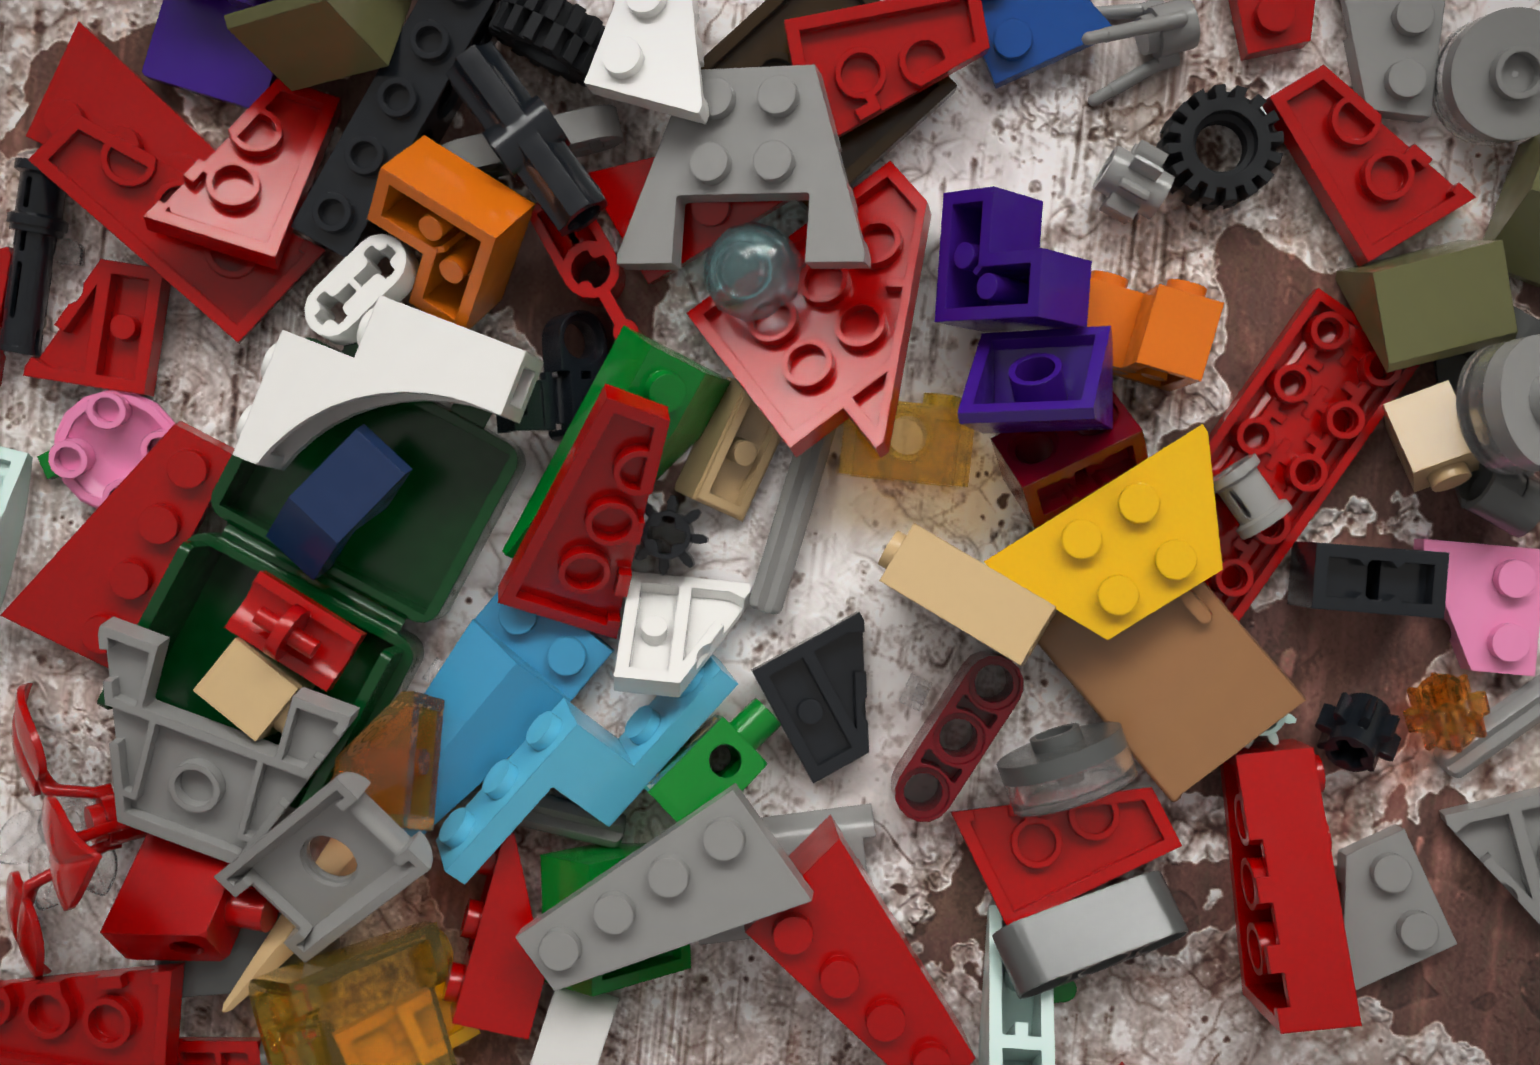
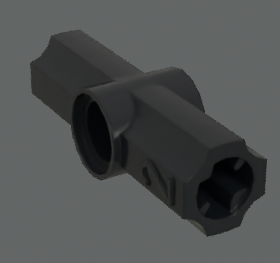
(526, 138)

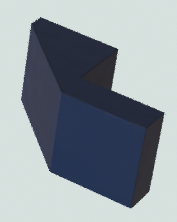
(338, 500)

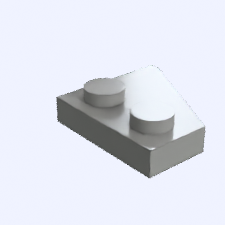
(1505, 839)
(1388, 906)

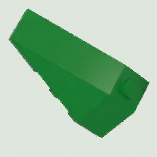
(650, 372)

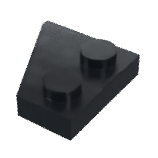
(821, 696)

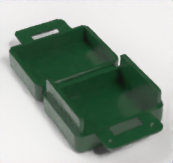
(391, 569)

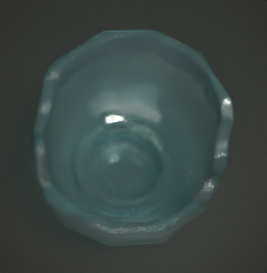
(752, 271)

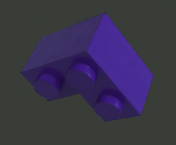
(996, 271)

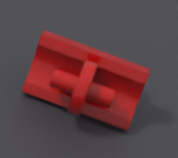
(296, 630)

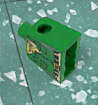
(688, 778)

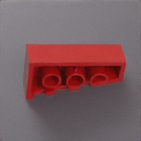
(1286, 889)
(859, 960)

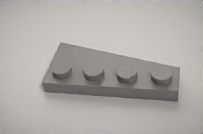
(678, 888)

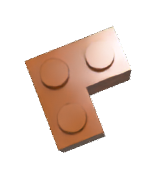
(460, 224)
(1157, 334)

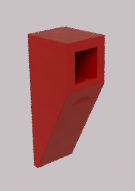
(497, 981)

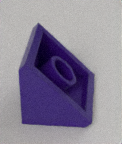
(1040, 381)

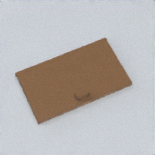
(1178, 684)

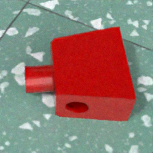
(178, 908)

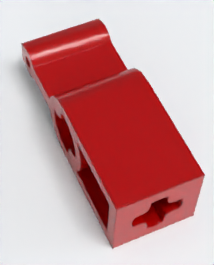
(571, 259)

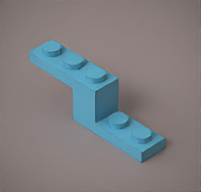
(582, 763)

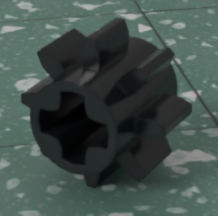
(682, 523)
(1358, 732)

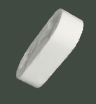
(357, 285)

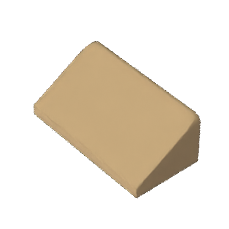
(729, 455)

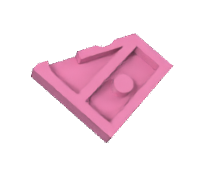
(1491, 605)

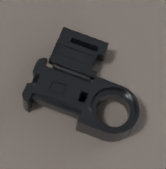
(560, 397)

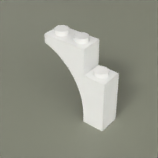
(398, 360)

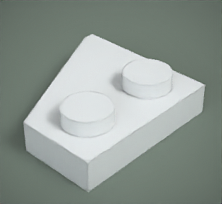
(652, 58)
(673, 630)

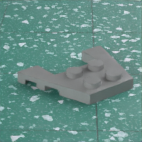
(763, 141)
(197, 776)

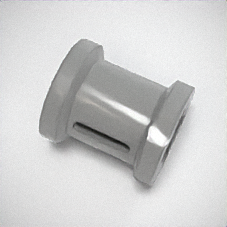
(1249, 497)

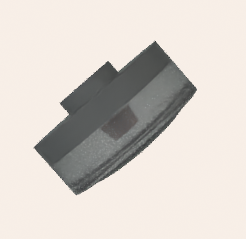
(1067, 768)

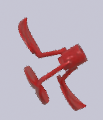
(70, 858)

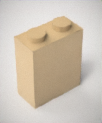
(966, 593)

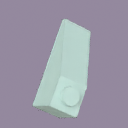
(1010, 1027)

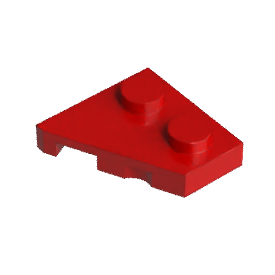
(110, 332)

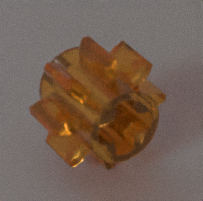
(1446, 712)

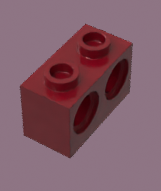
(1063, 467)

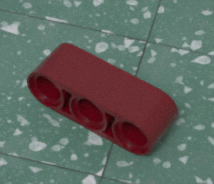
(955, 766)

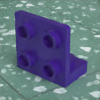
(202, 56)

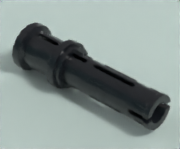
(37, 227)

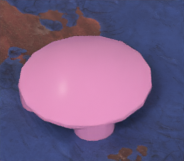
(105, 441)

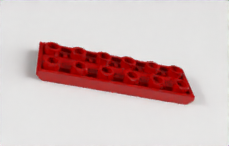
(1305, 421)

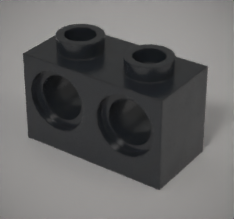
(1368, 579)

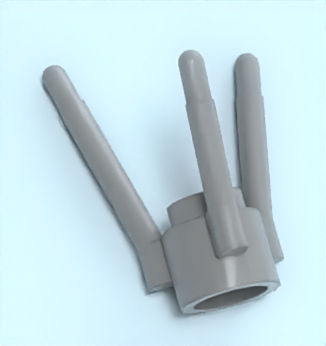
(1158, 30)

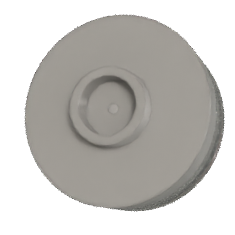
(1491, 78)
(1502, 405)

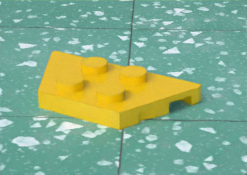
(1127, 542)

